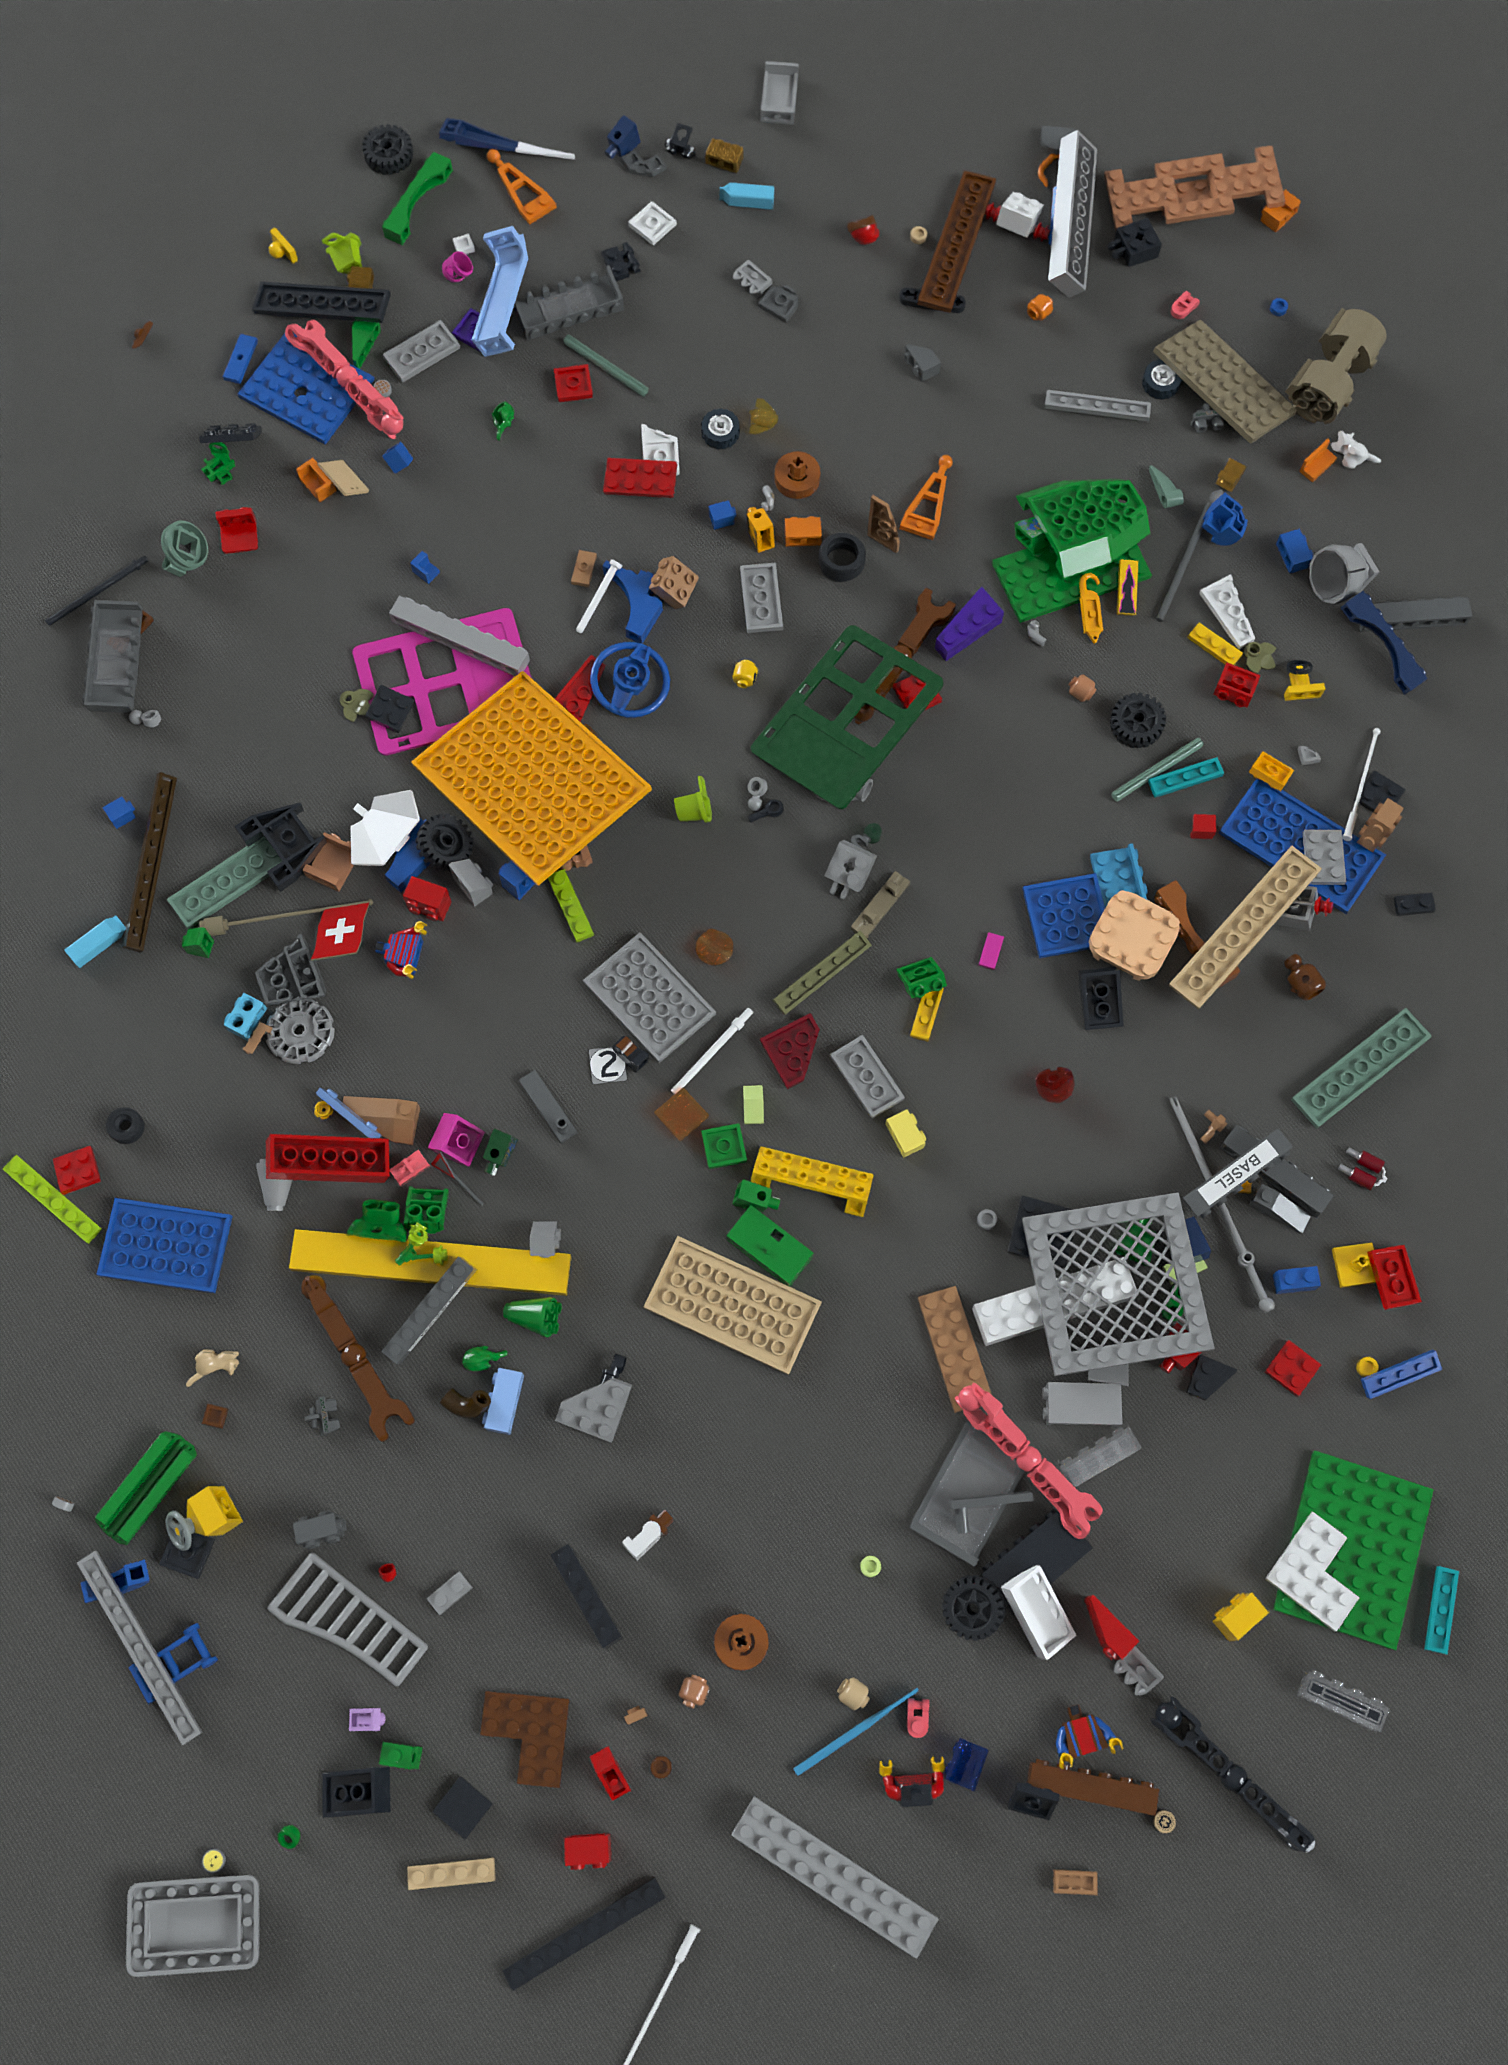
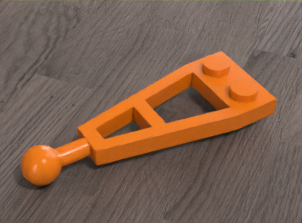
(536, 208)
(921, 525)

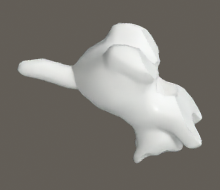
(1353, 452)

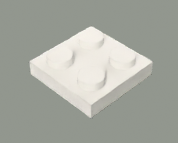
(652, 223)

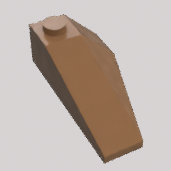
(882, 524)
(393, 1117)

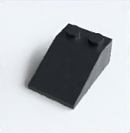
(1101, 998)
(356, 1792)

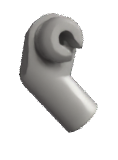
(769, 504)
(1033, 633)

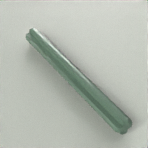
(605, 365)
(1157, 769)

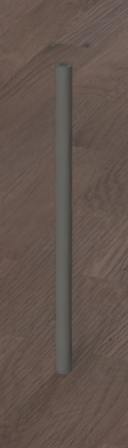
(1177, 578)

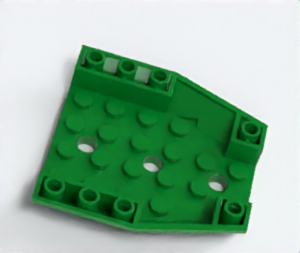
(1084, 538)

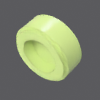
(870, 1566)

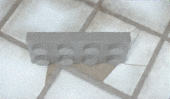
(421, 351)
(761, 597)
(867, 1076)

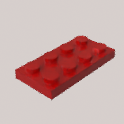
(640, 477)

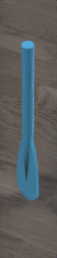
(848, 1736)

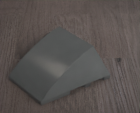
(291, 975)

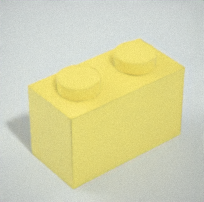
(905, 1133)

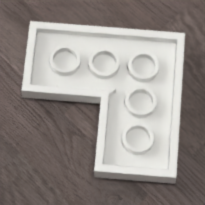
(1303, 1576)

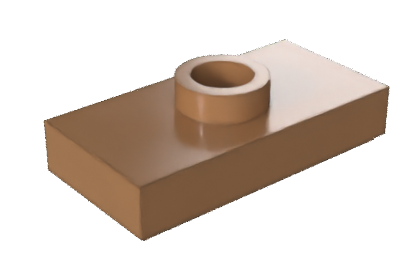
(584, 568)
(1075, 1882)

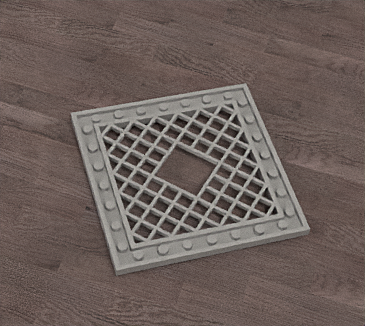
(1165, 1206)

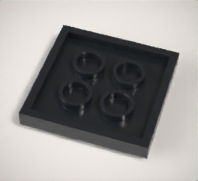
(231, 433)
(1033, 1207)

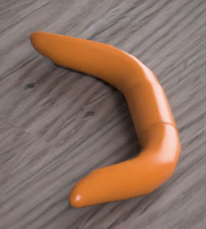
(1044, 165)

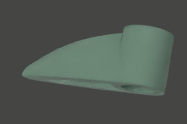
(1165, 489)

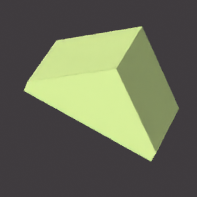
(753, 1104)

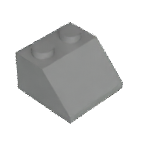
(471, 881)

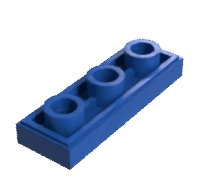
(240, 358)

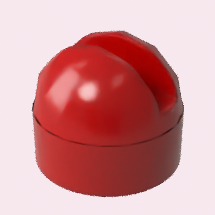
(387, 1572)

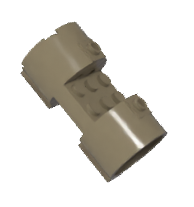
(1350, 347)

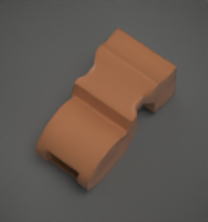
(580, 860)

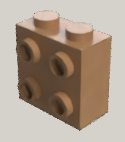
(673, 582)
(1380, 825)

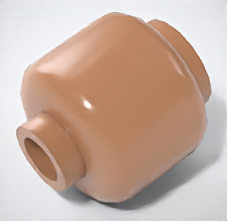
(1082, 688)
(694, 1691)

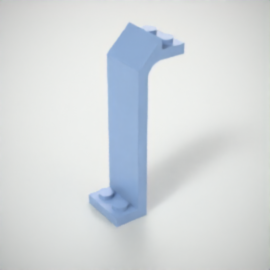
(500, 298)

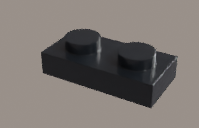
(1414, 904)

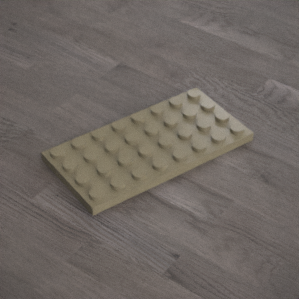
(1225, 381)

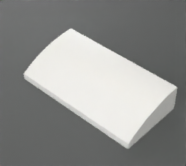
(1038, 1612)

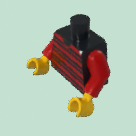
(914, 1789)

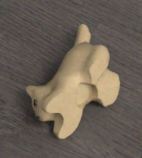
(208, 1362)

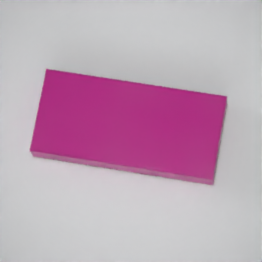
(991, 951)

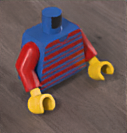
(403, 950)

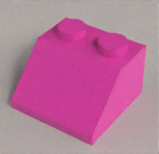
(456, 1139)

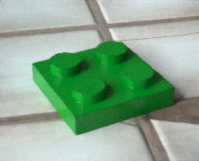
(724, 1146)

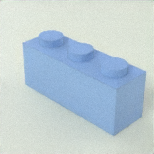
(503, 1401)

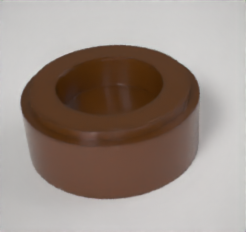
(661, 1767)

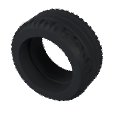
(842, 541)

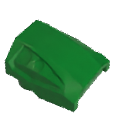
(426, 1208)

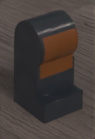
(630, 1053)

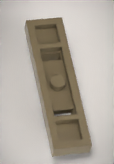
(880, 904)

